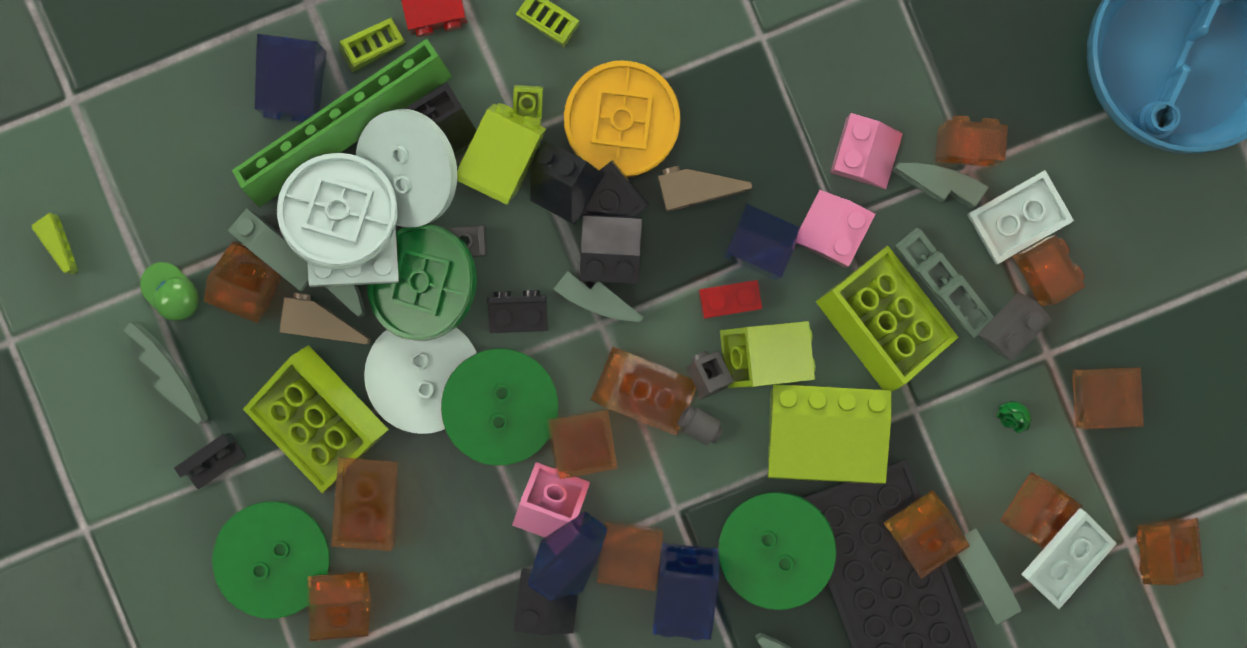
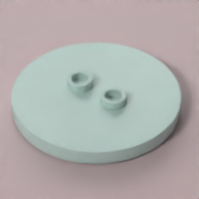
(415, 161)
(337, 211)
(409, 378)

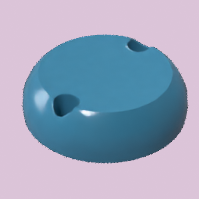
(1175, 65)

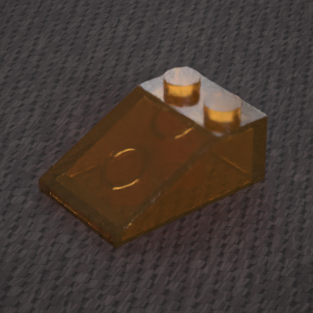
(643, 390)
(365, 504)

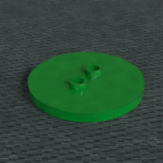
(433, 285)
(498, 406)
(777, 550)
(267, 557)

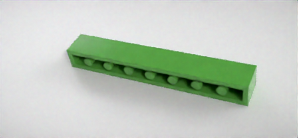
(342, 121)

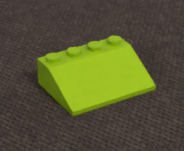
(887, 320)
(314, 417)
(829, 434)

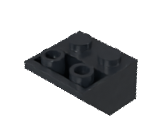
(448, 114)

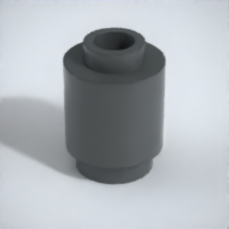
(700, 425)

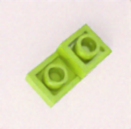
(528, 101)

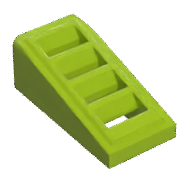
(566, 33)
(366, 35)
(52, 235)

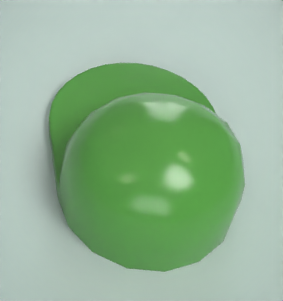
(169, 291)

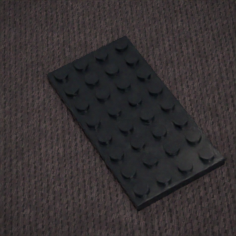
(873, 581)

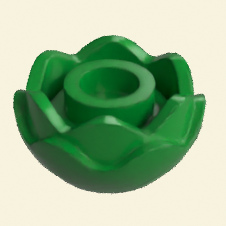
(1014, 416)

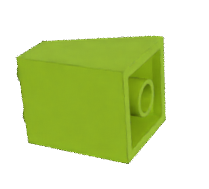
(500, 153)
(768, 354)

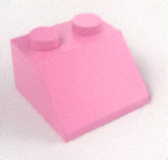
(866, 151)
(834, 228)
(549, 501)

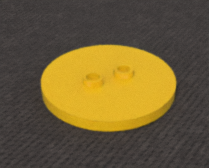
(622, 116)

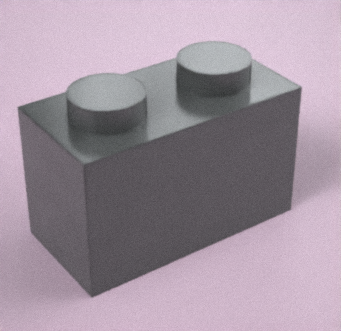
(1015, 326)

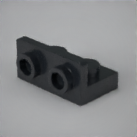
(517, 313)
(211, 460)

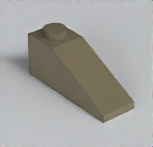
(693, 187)
(314, 320)

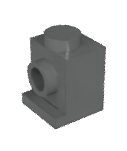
(477, 239)
(715, 367)

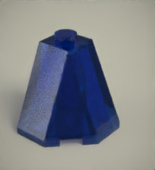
(567, 557)

